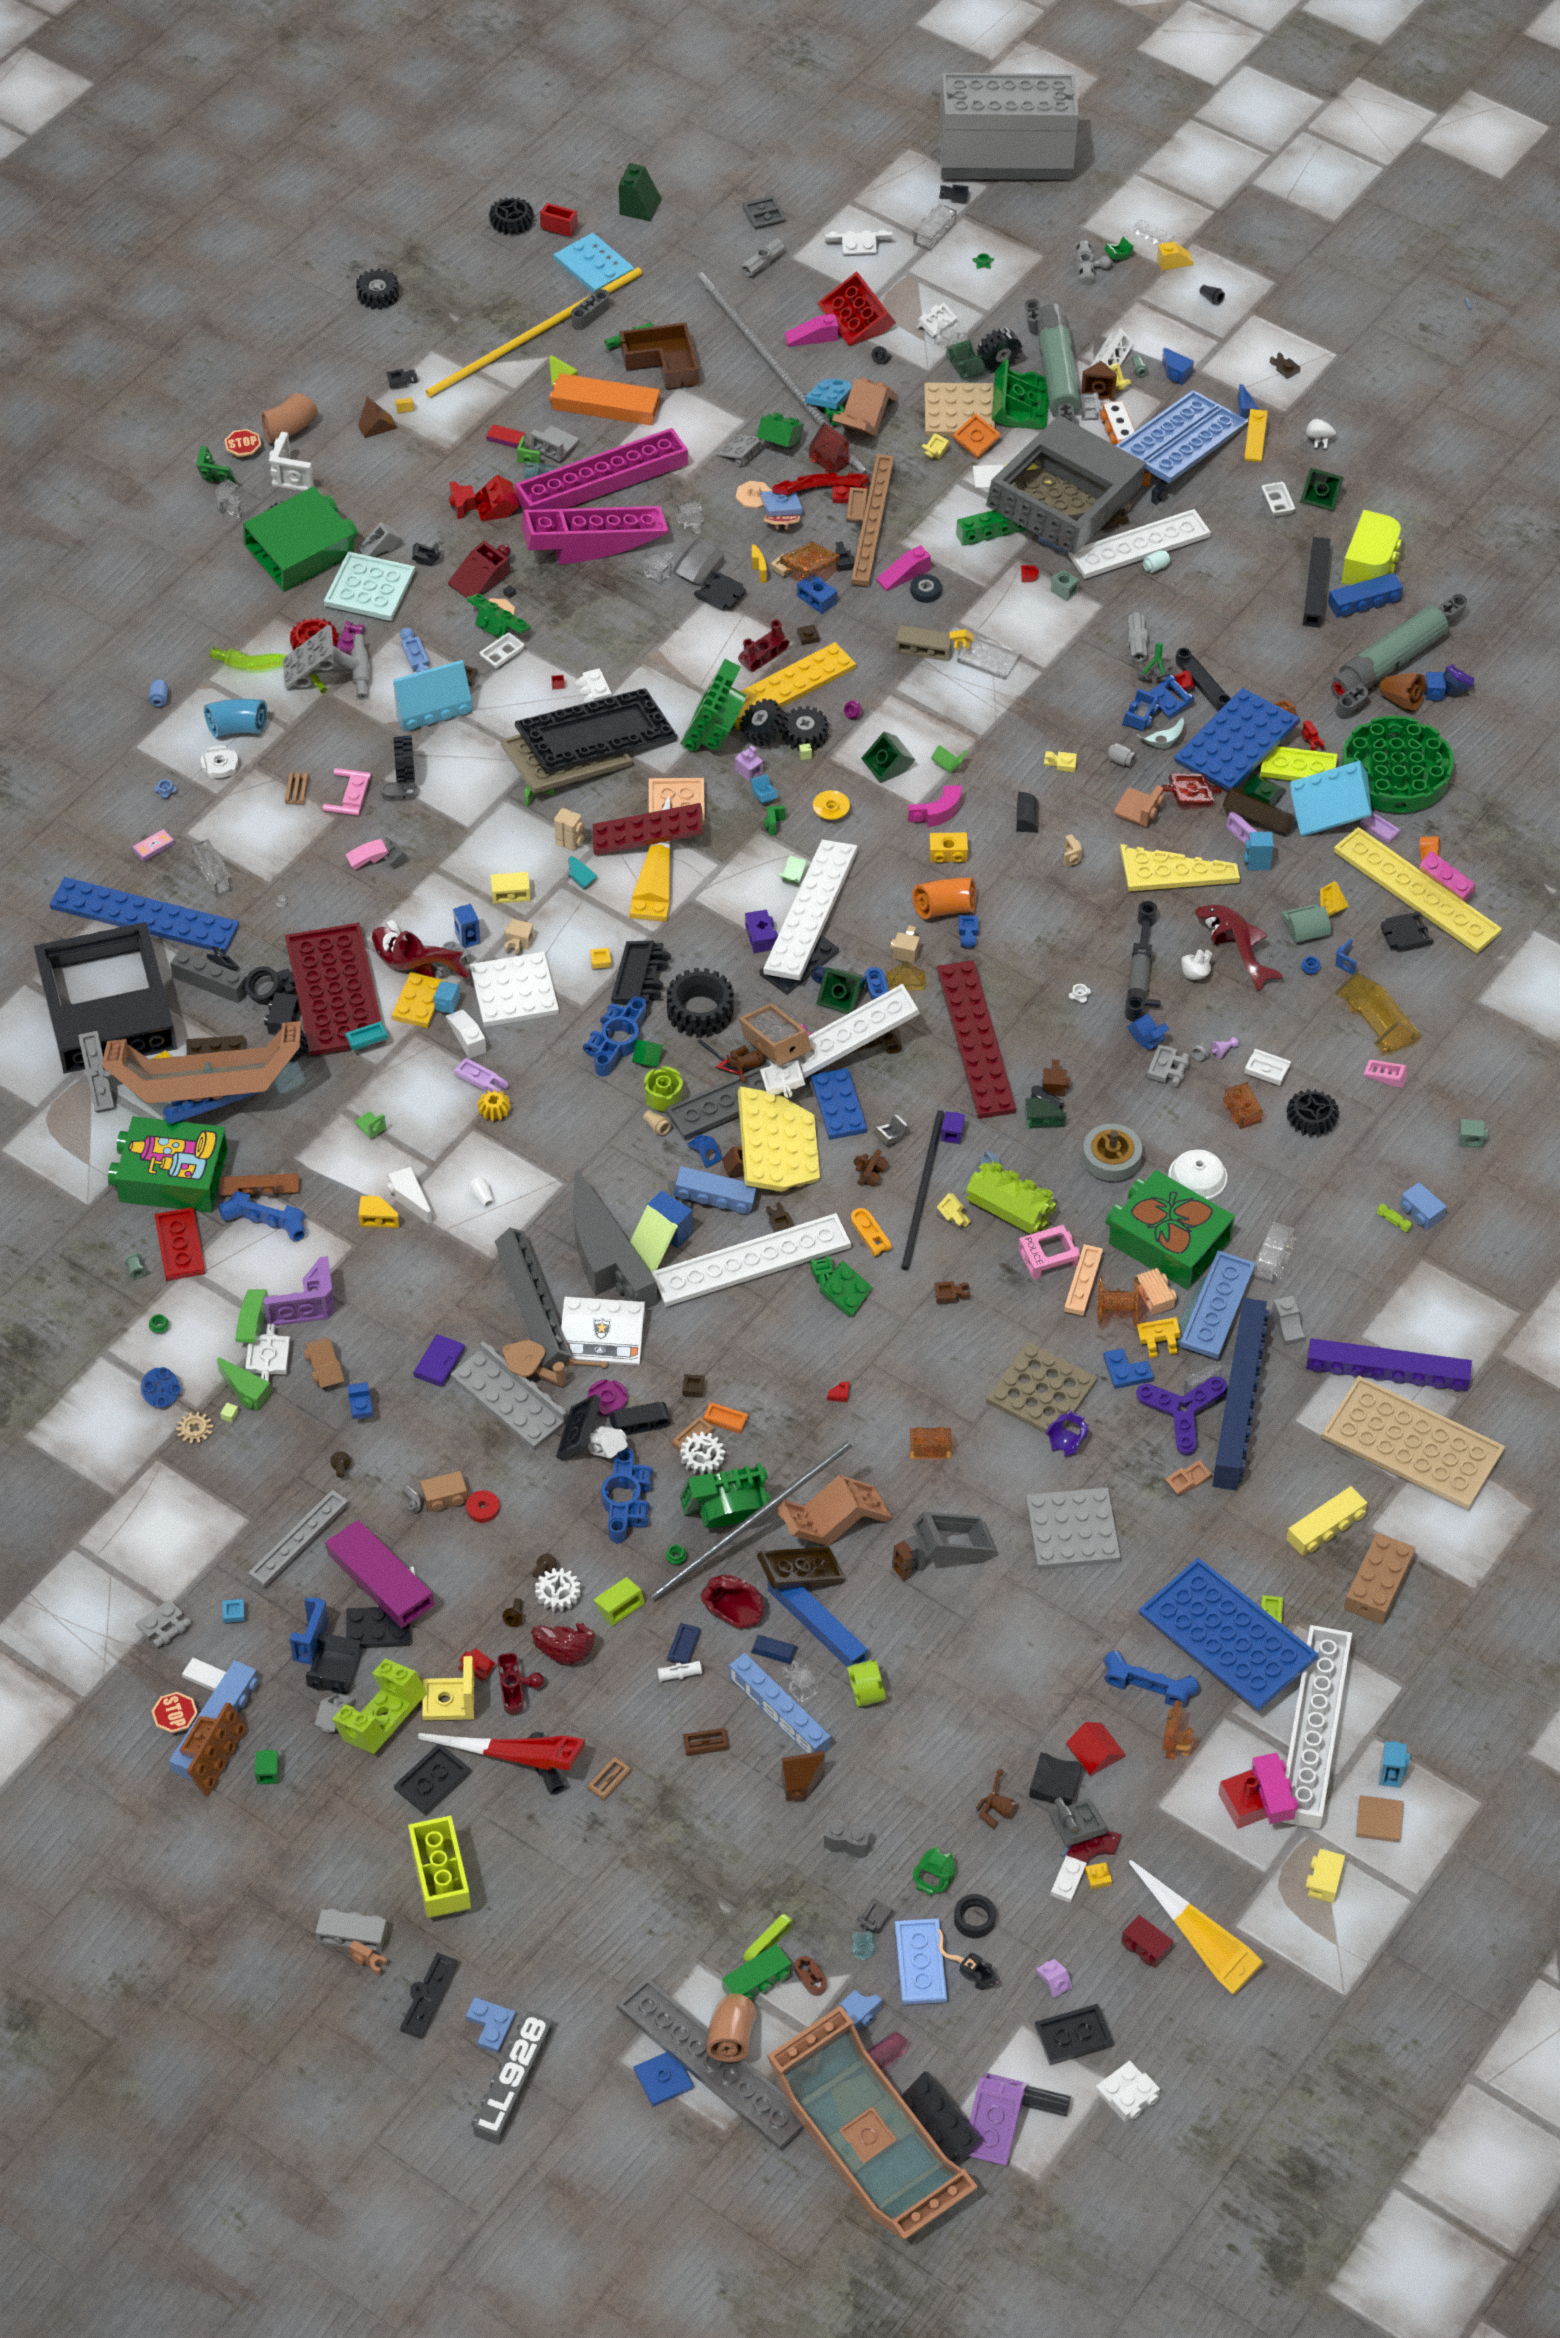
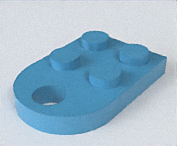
(829, 393)

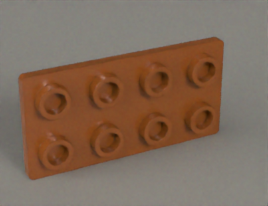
(212, 1745)

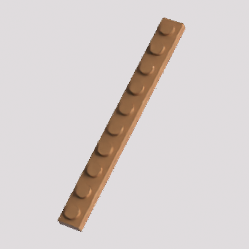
(872, 520)

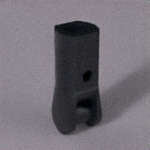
(1039, 1092)

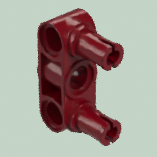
(764, 649)

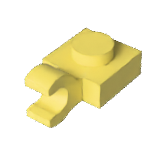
(1063, 761)
(952, 1208)

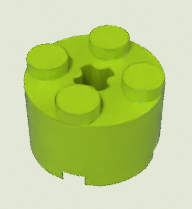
(663, 1088)
(866, 1683)

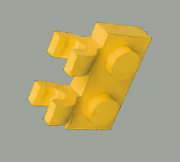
(1159, 1331)

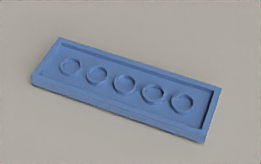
(1217, 1304)

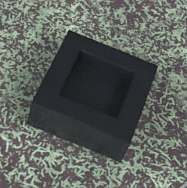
(1159, 492)

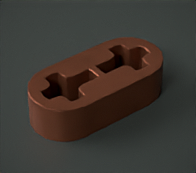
(814, 1972)

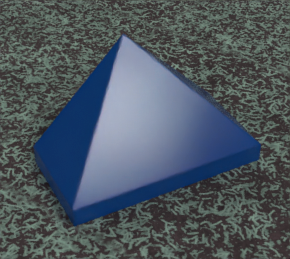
(1245, 402)

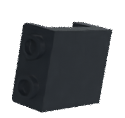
(334, 1663)

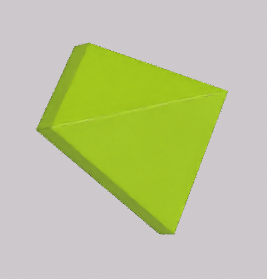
(558, 366)

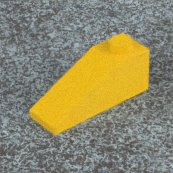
(1255, 435)

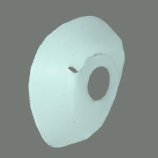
(1171, 736)

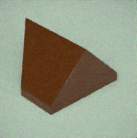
(375, 420)

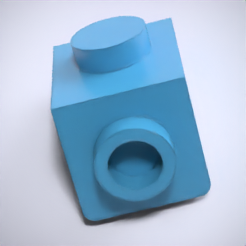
(762, 789)

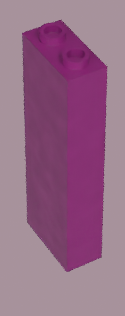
(380, 1573)

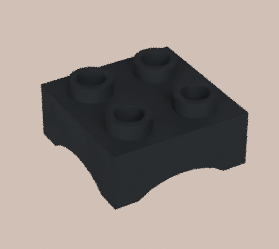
(1055, 1779)

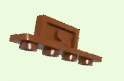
(259, 1184)

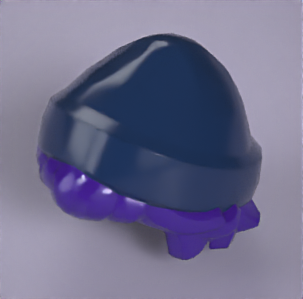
(1457, 681)

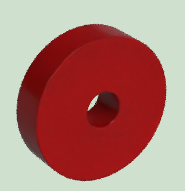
(484, 1514)

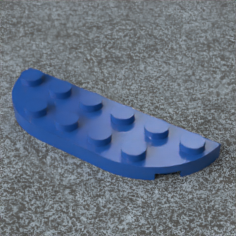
(187, 1108)

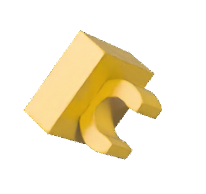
(961, 637)
(1098, 1876)

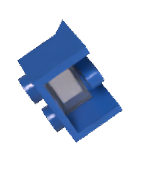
(1141, 710)

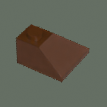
(801, 1774)

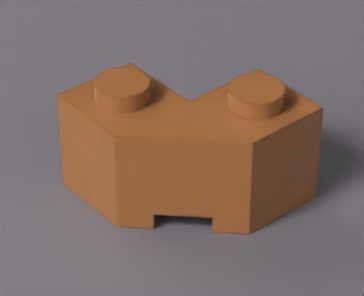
(323, 1362)

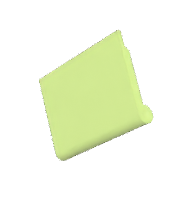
(652, 1237)

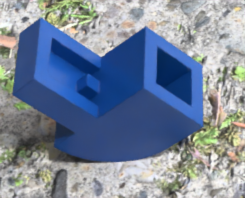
(1146, 1032)
(359, 1400)

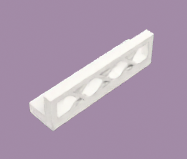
(1114, 343)

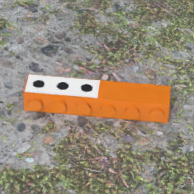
(1119, 427)

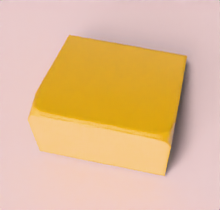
(404, 405)

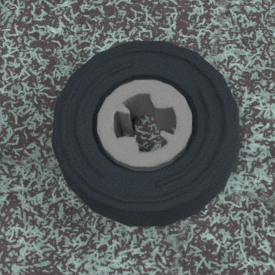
(924, 581)

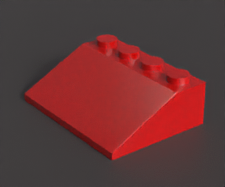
(856, 310)

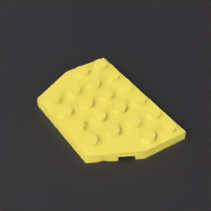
(776, 1141)

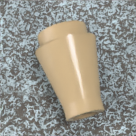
(658, 1123)

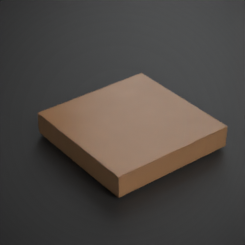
(1379, 1818)

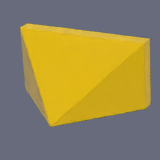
(1332, 898)

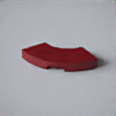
(1095, 1846)

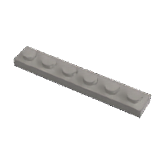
(298, 1538)

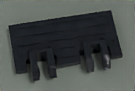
(639, 970)

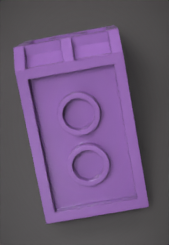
(306, 1305)
(995, 2116)

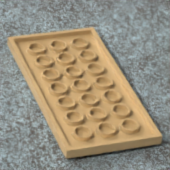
(1413, 1442)

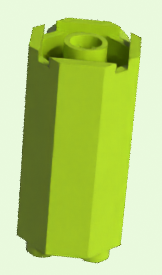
(1011, 1198)

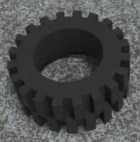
(700, 985)

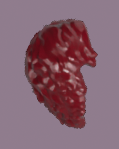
(733, 1601)
(564, 1643)

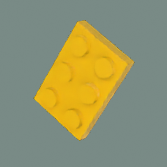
(416, 1000)

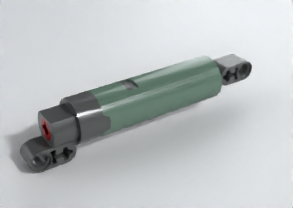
(1057, 357)
(1392, 652)

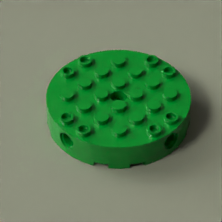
(1404, 762)

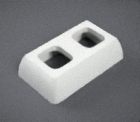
(1286, 501)
(497, 649)

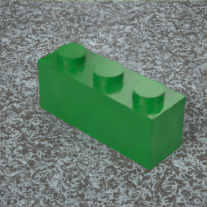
(758, 1974)

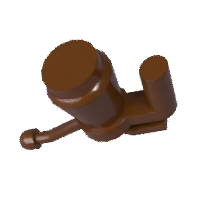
(750, 1060)
(1004, 1806)

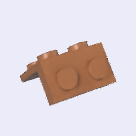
(1139, 806)

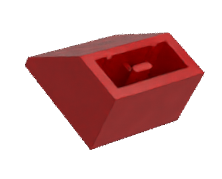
(496, 499)

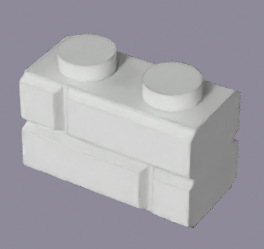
(607, 1442)

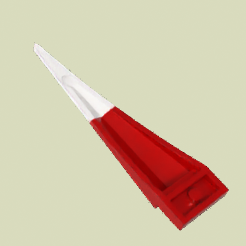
(538, 1752)

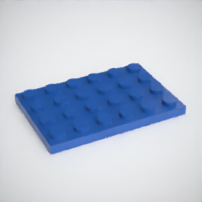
(1237, 739)

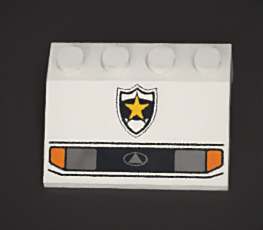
(603, 1329)

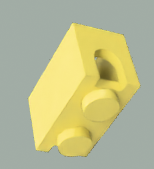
(510, 887)
(1326, 1875)

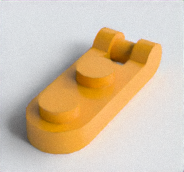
(870, 1231)

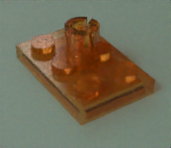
(809, 559)

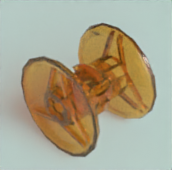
(1117, 1300)

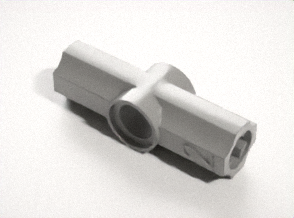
(762, 257)
(1137, 637)

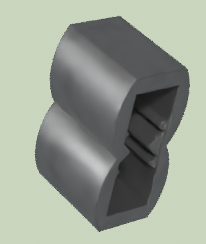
(845, 1838)

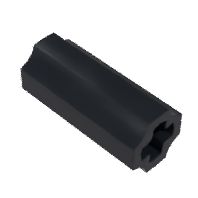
(1046, 2100)

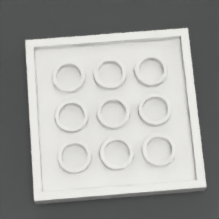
(514, 989)

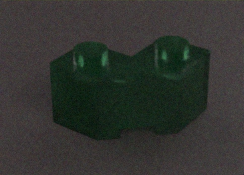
(964, 360)

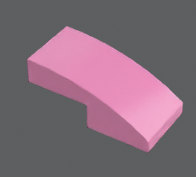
(370, 851)

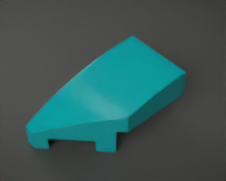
(580, 872)

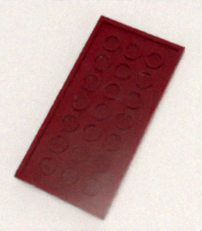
(332, 985)

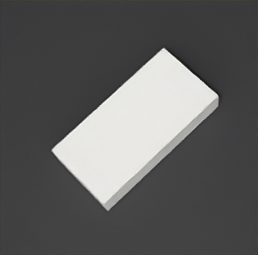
(203, 1674)

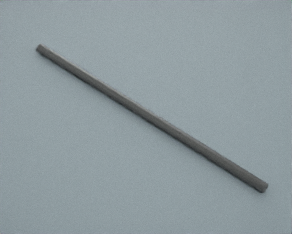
(750, 1520)

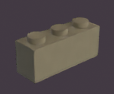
(923, 643)

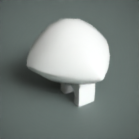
(1319, 429)
(1196, 966)

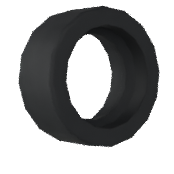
(256, 974)
(974, 1900)

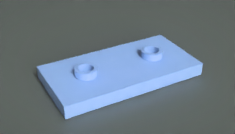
(920, 1962)

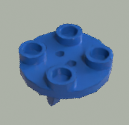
(167, 1381)

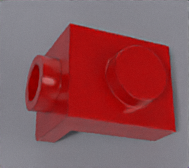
(481, 1663)

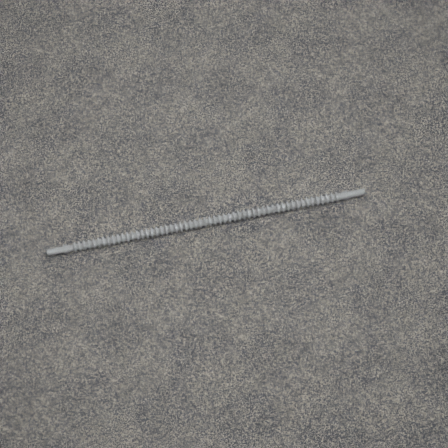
(772, 361)

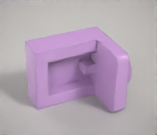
(1055, 1977)

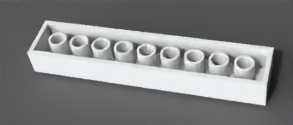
(1316, 1724)

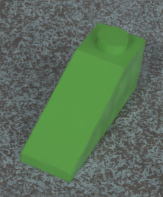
(248, 1388)

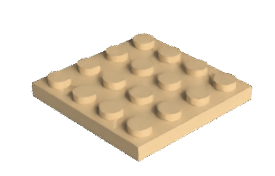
(954, 404)

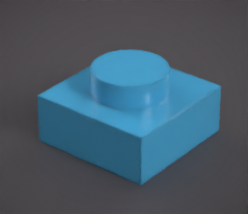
(233, 1610)

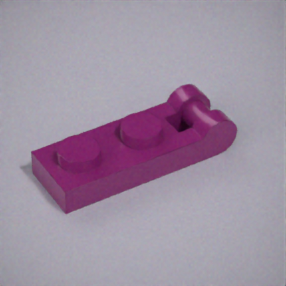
(345, 642)

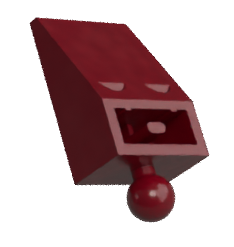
(481, 569)

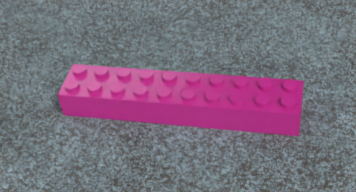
(603, 472)

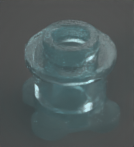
(862, 1946)

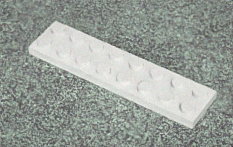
(1139, 543)
(857, 1029)

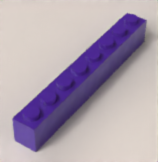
(1389, 1364)

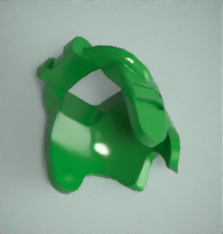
(937, 1864)

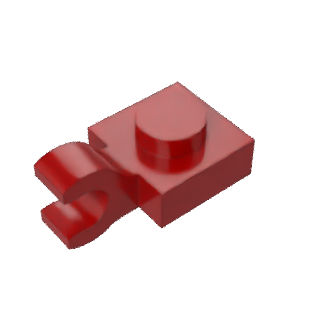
(1310, 734)

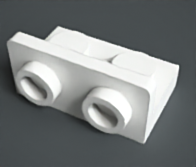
(933, 319)

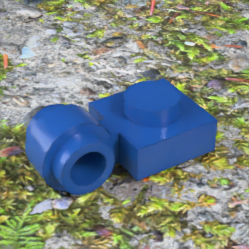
(969, 929)

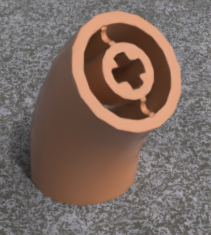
(288, 417)
(731, 2028)

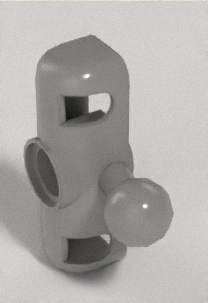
(1085, 263)

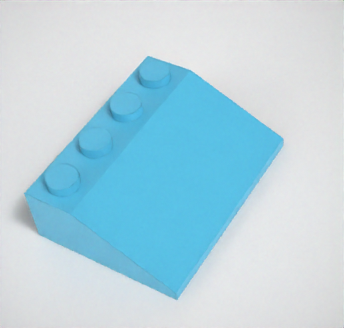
(432, 696)
(1331, 798)

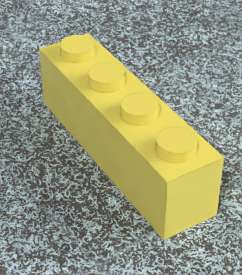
(1327, 1521)

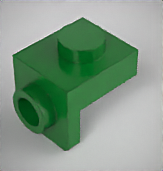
(1120, 250)
(774, 814)

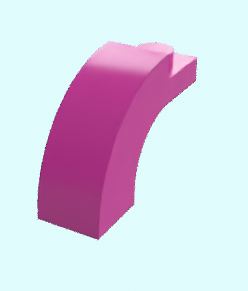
(938, 811)

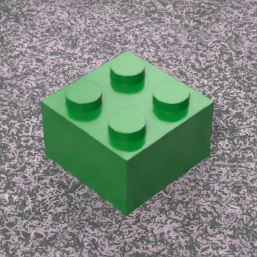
(780, 429)

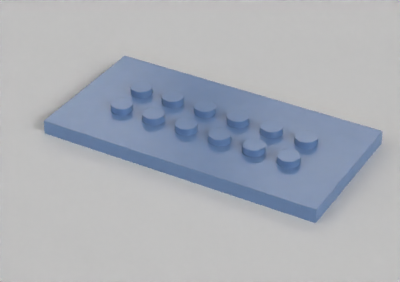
(1182, 435)

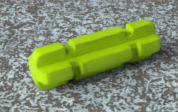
(1394, 1217)

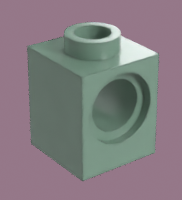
(1064, 585)
(1471, 1133)

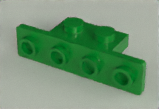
(495, 619)

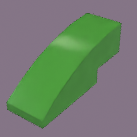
(251, 1316)

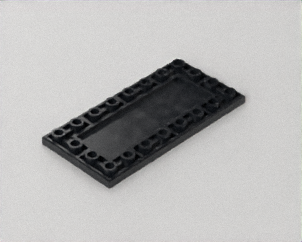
(595, 731)

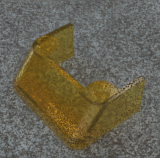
(1379, 1011)

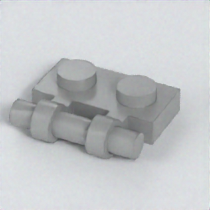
(1162, 1063)
(160, 1620)

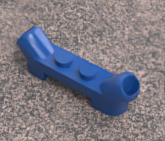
(241, 1206)
(1121, 1673)

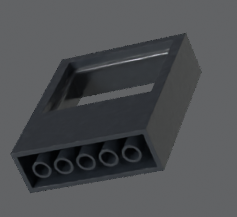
(135, 1015)

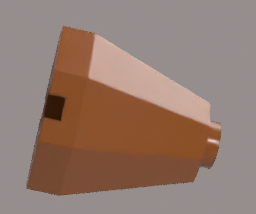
(1404, 689)

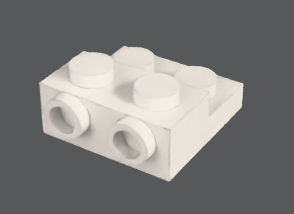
(1128, 2091)

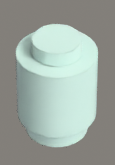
(1156, 561)

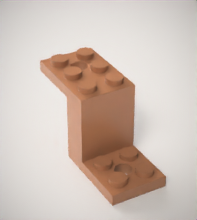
(865, 406)
(833, 1510)

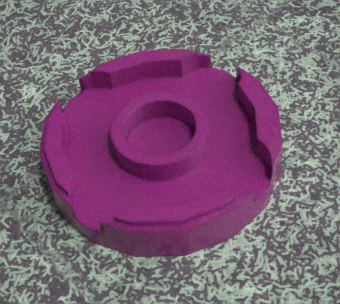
(612, 1396)

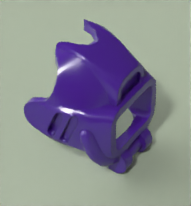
(1064, 1439)

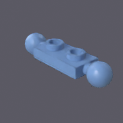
(414, 650)

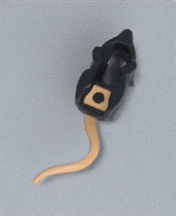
(973, 1968)

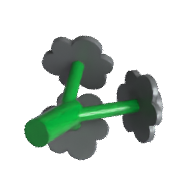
(1157, 665)

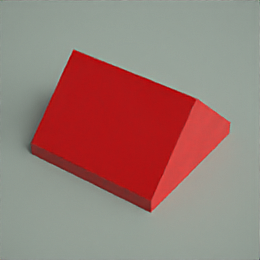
(1094, 1747)

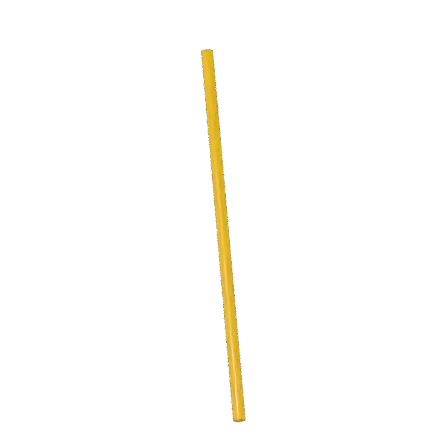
(524, 337)

